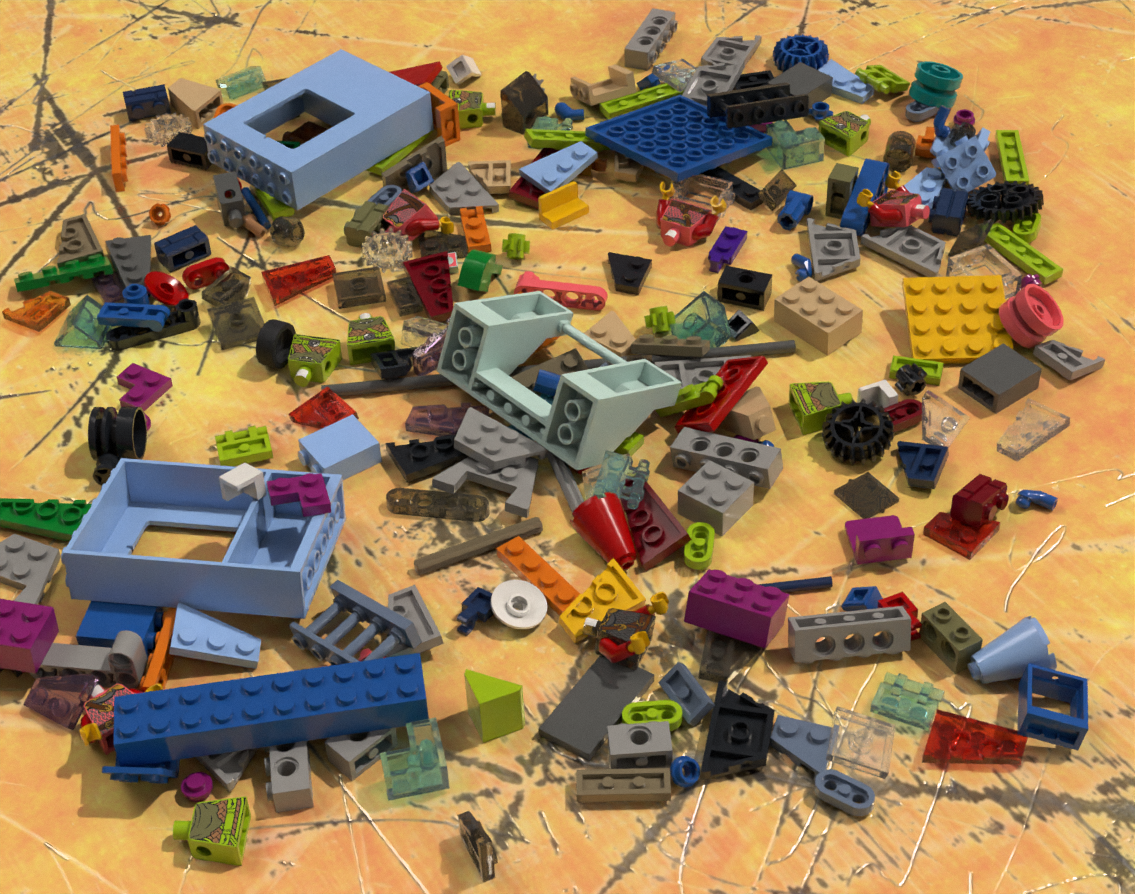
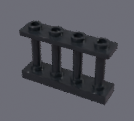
(757, 105)

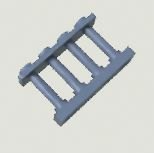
(363, 610)

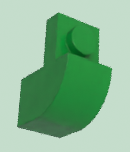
(478, 269)

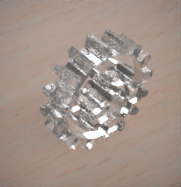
(166, 127)
(387, 250)

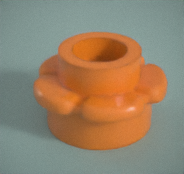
(154, 214)

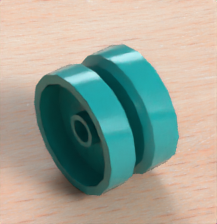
(935, 84)

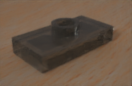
(776, 190)
(404, 296)

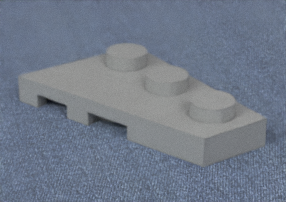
(411, 606)

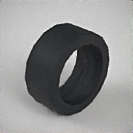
(274, 343)

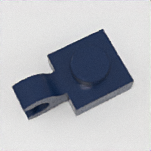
(475, 607)

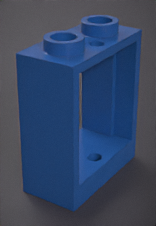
(1047, 724)

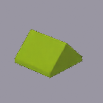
(494, 705)

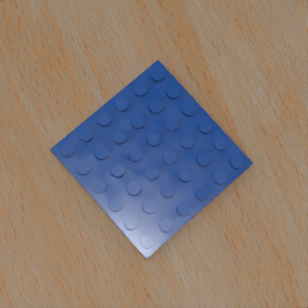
(677, 138)

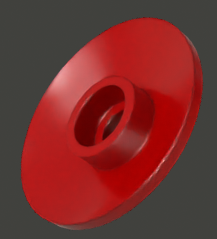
(165, 288)

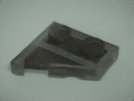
(724, 657)

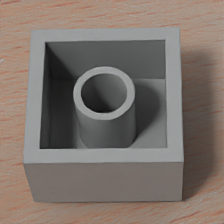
(715, 497)

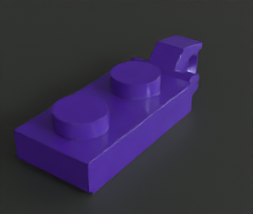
(726, 248)

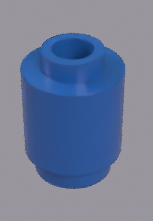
(135, 294)

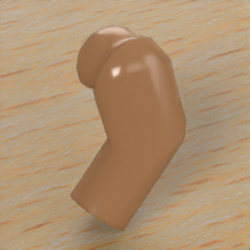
(251, 224)

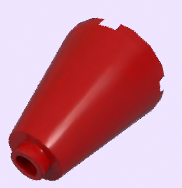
(605, 529)

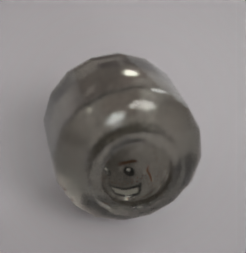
(287, 231)

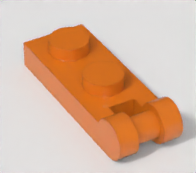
(475, 229)

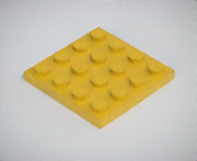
(954, 317)

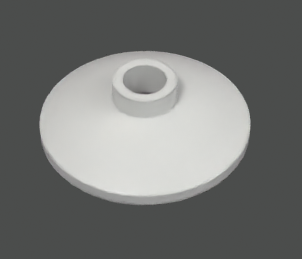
(518, 595)

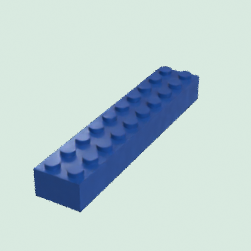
(269, 710)

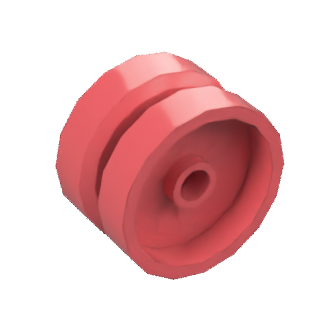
(1031, 316)

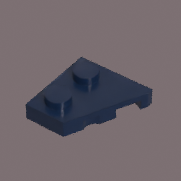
(922, 463)

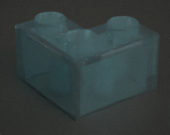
(795, 148)
(419, 767)

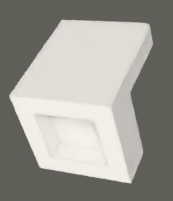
(463, 68)
(879, 392)
(242, 479)

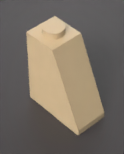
(195, 100)
(750, 416)

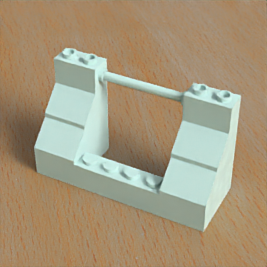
(590, 407)

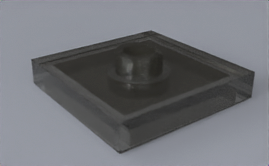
(359, 287)
(236, 322)

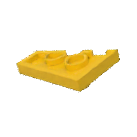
(606, 591)

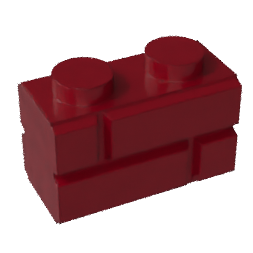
(979, 500)

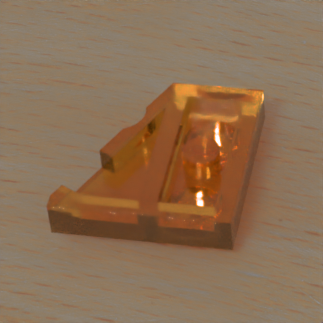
(38, 311)

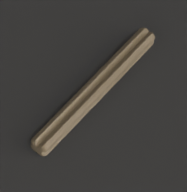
(477, 546)

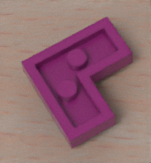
(144, 386)
(305, 489)

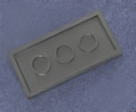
(594, 704)

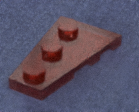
(297, 278)
(972, 742)

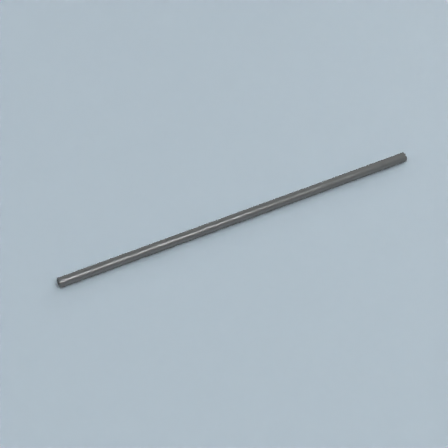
(439, 380)

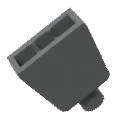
(230, 209)

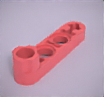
(530, 283)

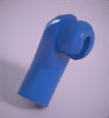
(565, 111)
(939, 121)

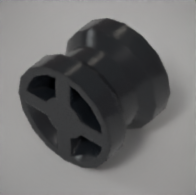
(104, 466)

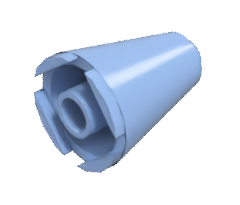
(1011, 652)

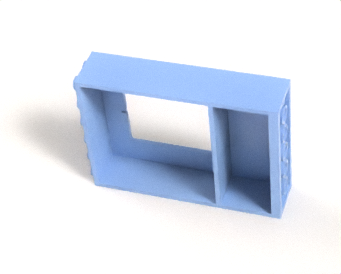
(370, 120)
(266, 570)

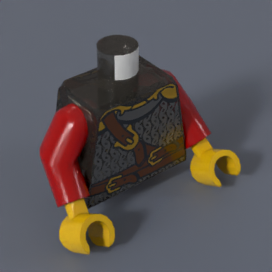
(626, 634)

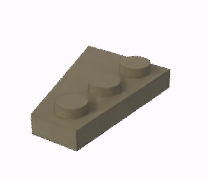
(77, 241)

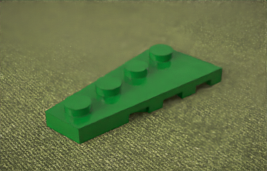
(63, 274)
(44, 519)

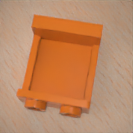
(444, 115)

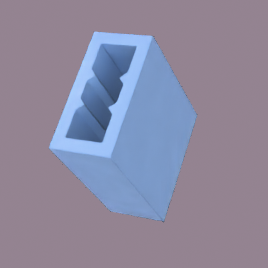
(340, 449)

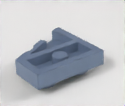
(802, 742)

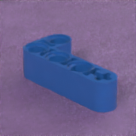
(872, 178)

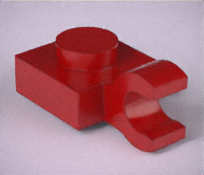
(901, 599)

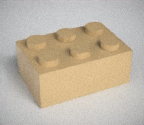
(818, 315)

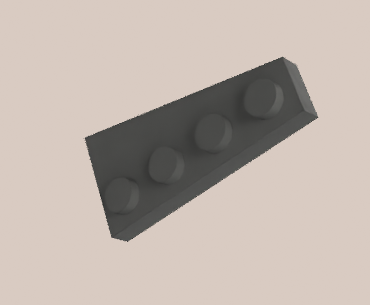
(130, 258)

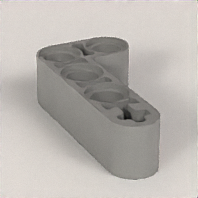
(114, 665)

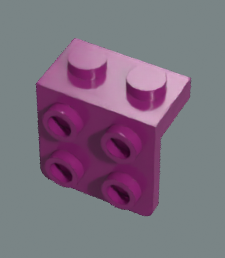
(879, 539)

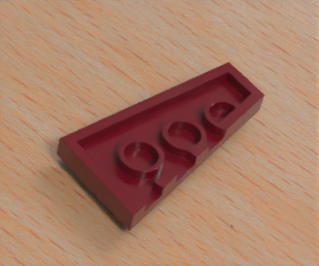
(526, 192)

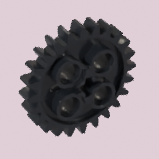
(1005, 201)

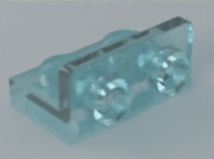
(242, 81)

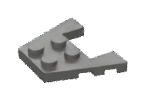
(513, 479)
(27, 566)

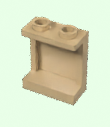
(619, 85)

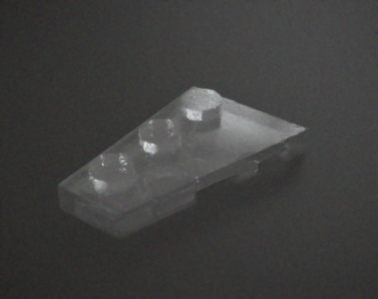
(1031, 430)

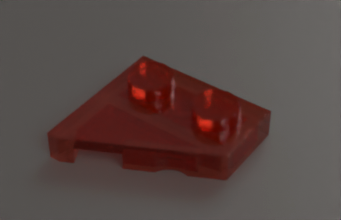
(960, 536)

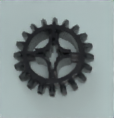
(871, 440)

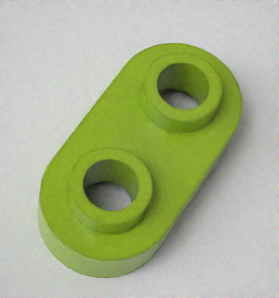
(1028, 228)
(699, 550)
(653, 711)

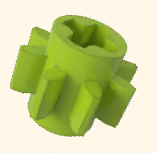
(515, 246)
(660, 319)

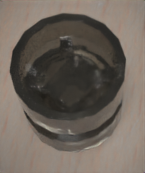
(899, 151)

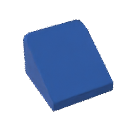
(418, 177)
(862, 599)

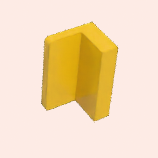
(561, 206)

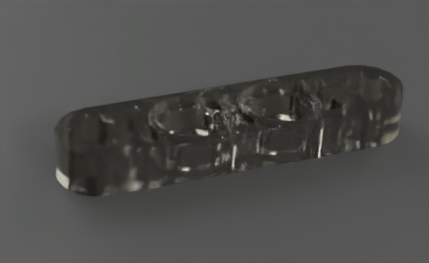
(438, 501)

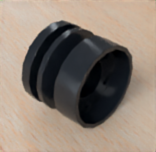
(118, 432)

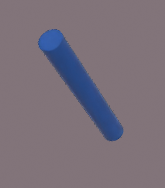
(261, 217)

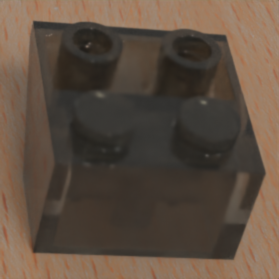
(522, 103)

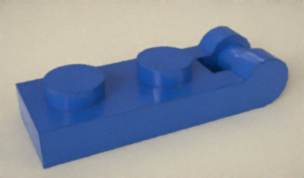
(133, 315)

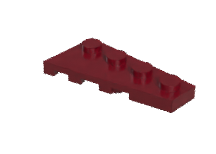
(433, 284)
(654, 528)

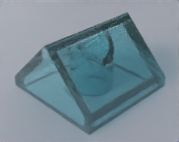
(82, 327)

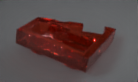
(322, 410)

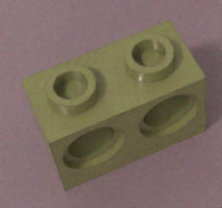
(839, 189)
(949, 637)

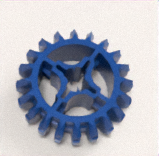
(801, 49)

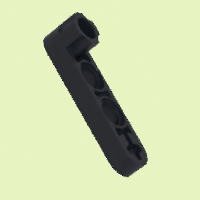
(182, 320)

